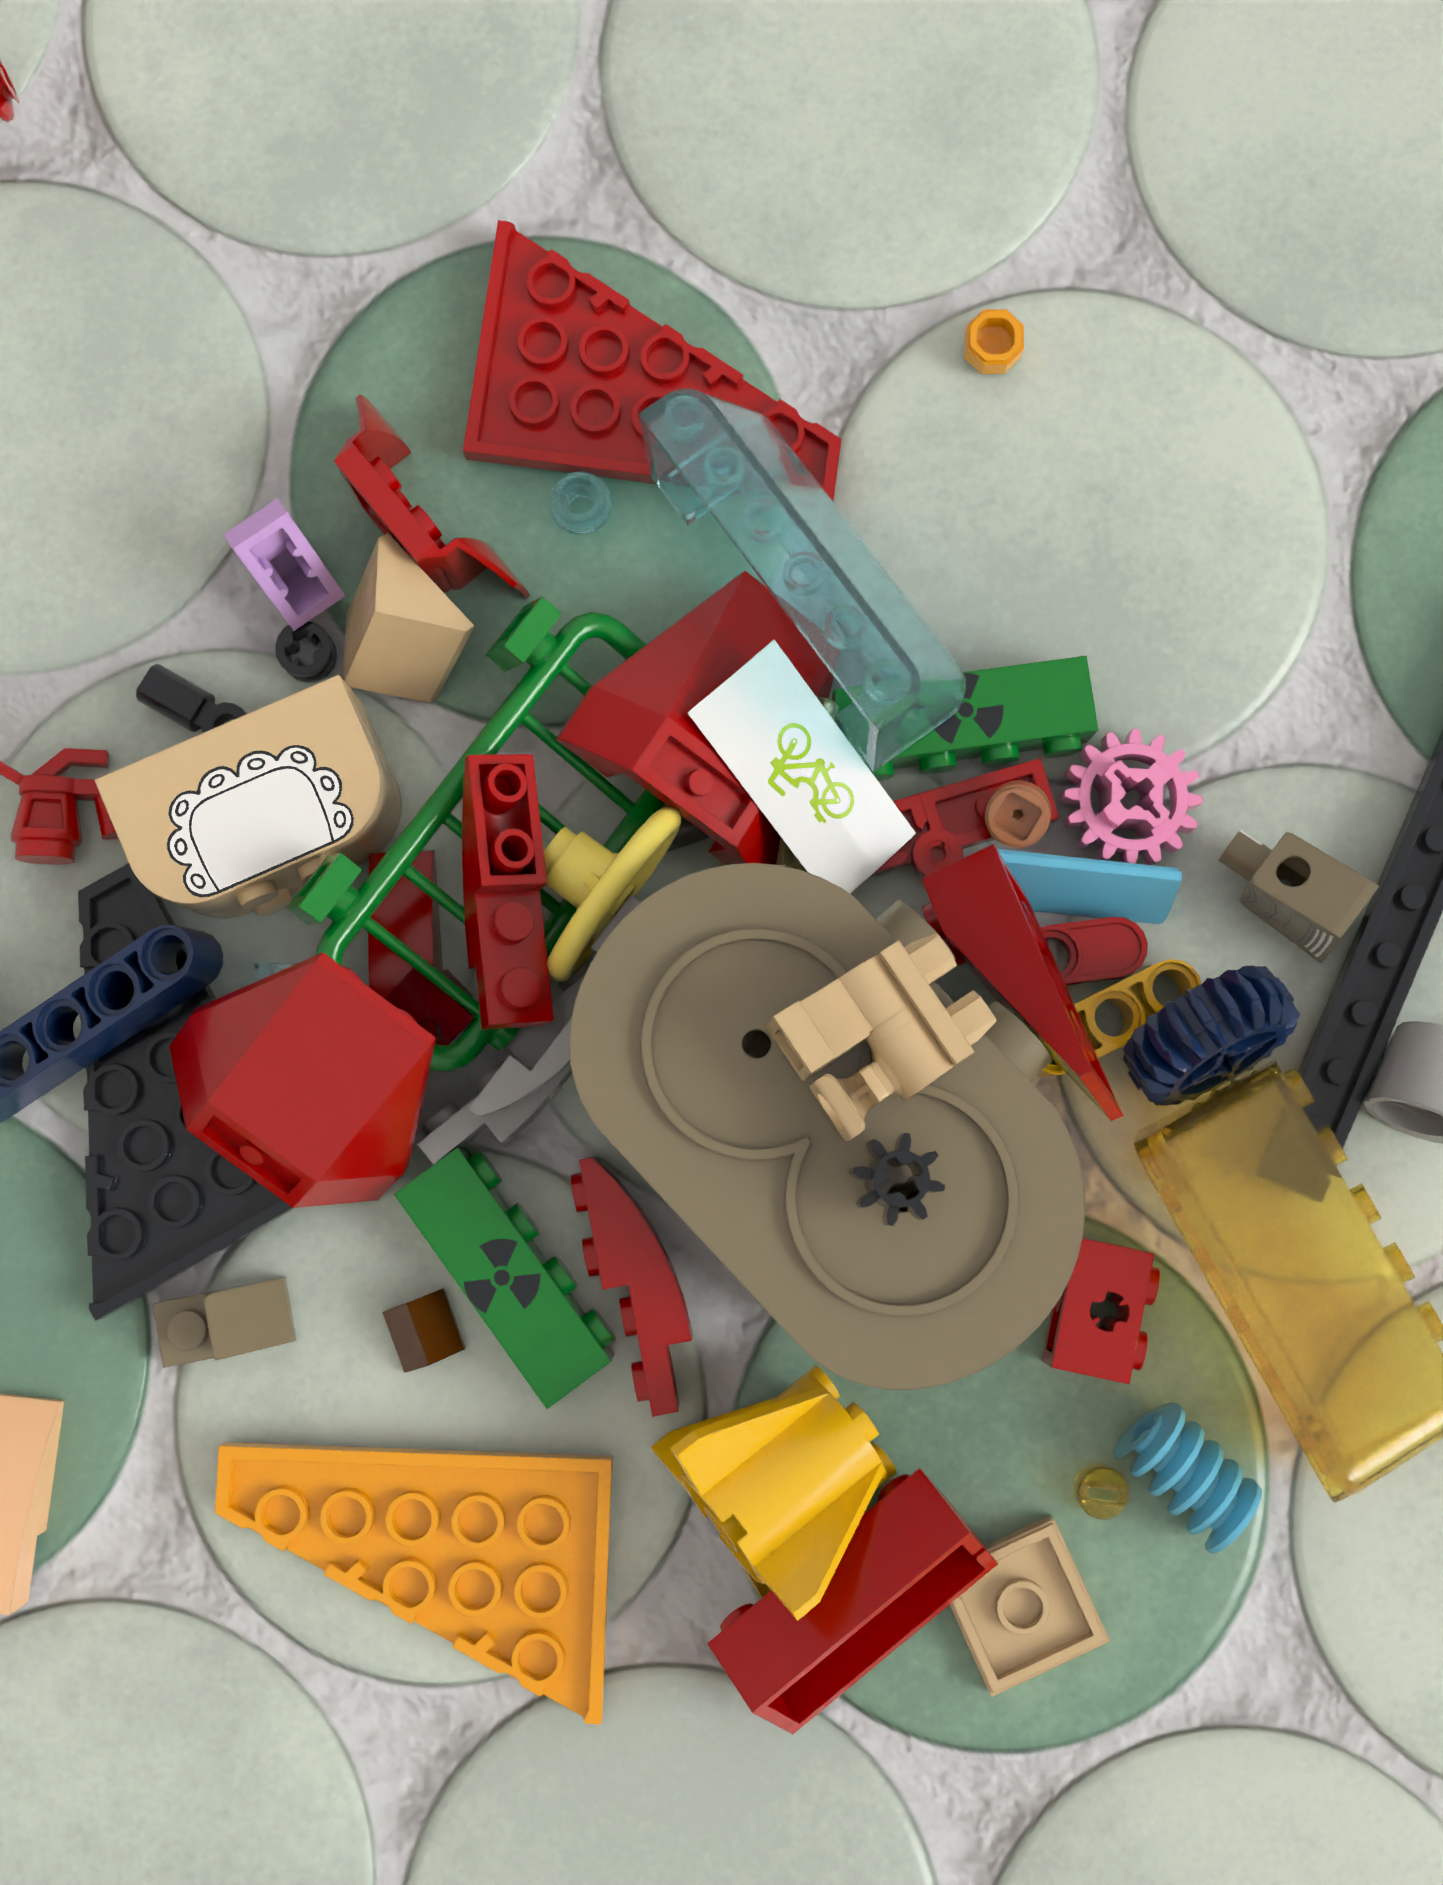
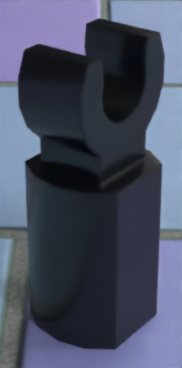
(183, 700)

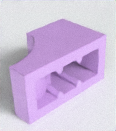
(284, 564)

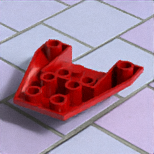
(641, 726)
(306, 1083)

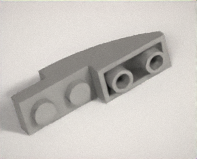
(457, 1126)

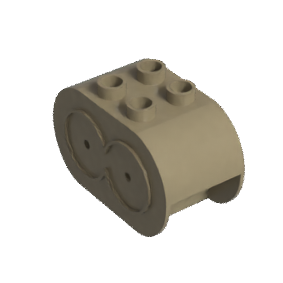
(734, 1141)

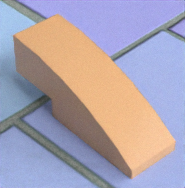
(27, 1471)

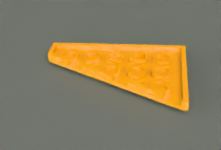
(467, 1543)

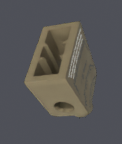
(1323, 894)

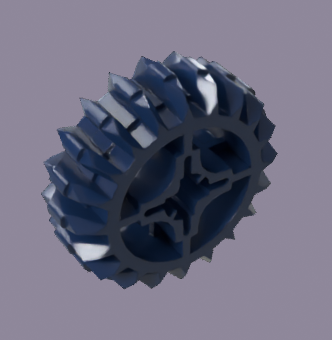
(1210, 1035)

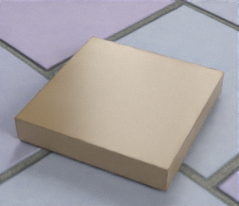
(1028, 1609)

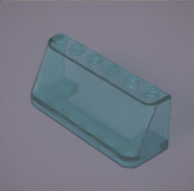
(813, 563)

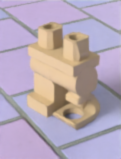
(898, 1016)

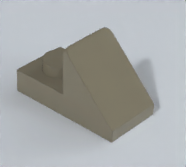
(224, 1322)

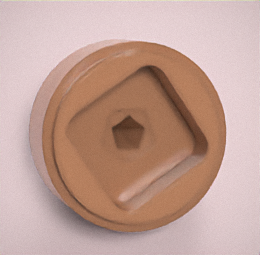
(1017, 814)

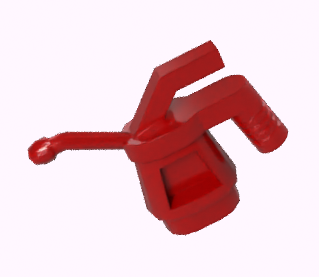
(48, 815)

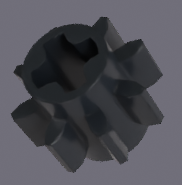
(916, 1185)

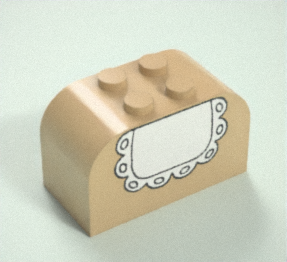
(257, 803)

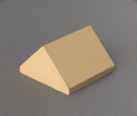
(401, 629)

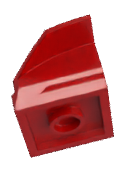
(366, 469)

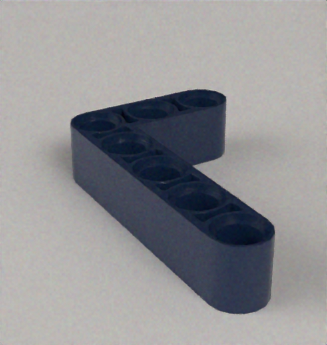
(103, 1011)

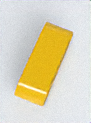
(1134, 1000)

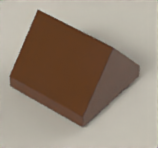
(424, 1330)

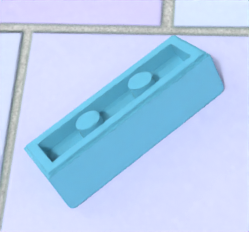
(1094, 886)

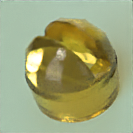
(1105, 1478)

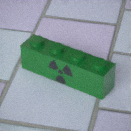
(1005, 714)
(507, 1275)

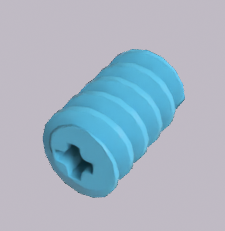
(1194, 1472)

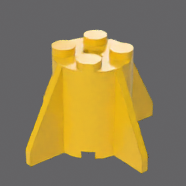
(783, 1484)

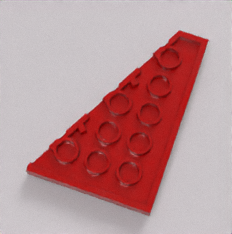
(575, 365)

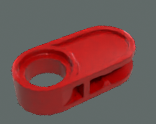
(1099, 948)

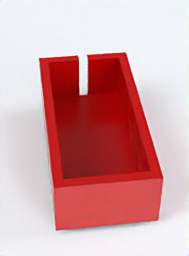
(894, 1577)

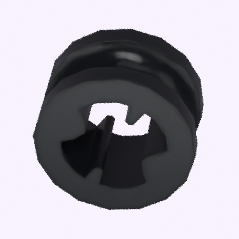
(324, 658)

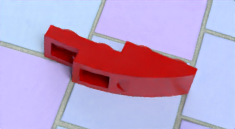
(502, 890)
(631, 1254)

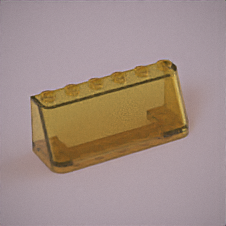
(1303, 1274)

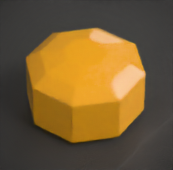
(993, 341)

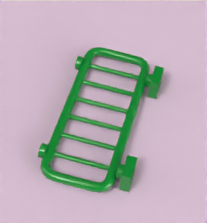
(330, 888)

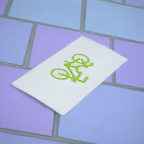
(802, 770)

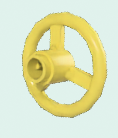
(600, 882)

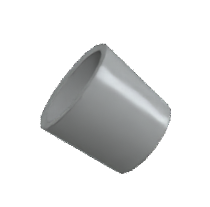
(1410, 1082)

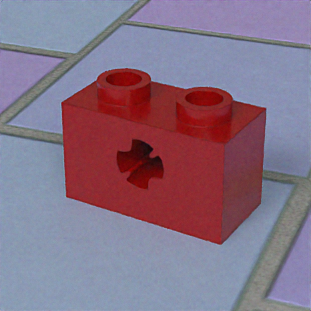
(1116, 1345)

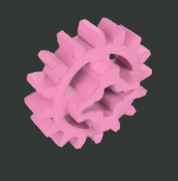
(1113, 781)

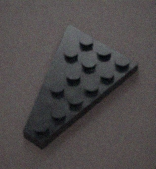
(151, 1185)

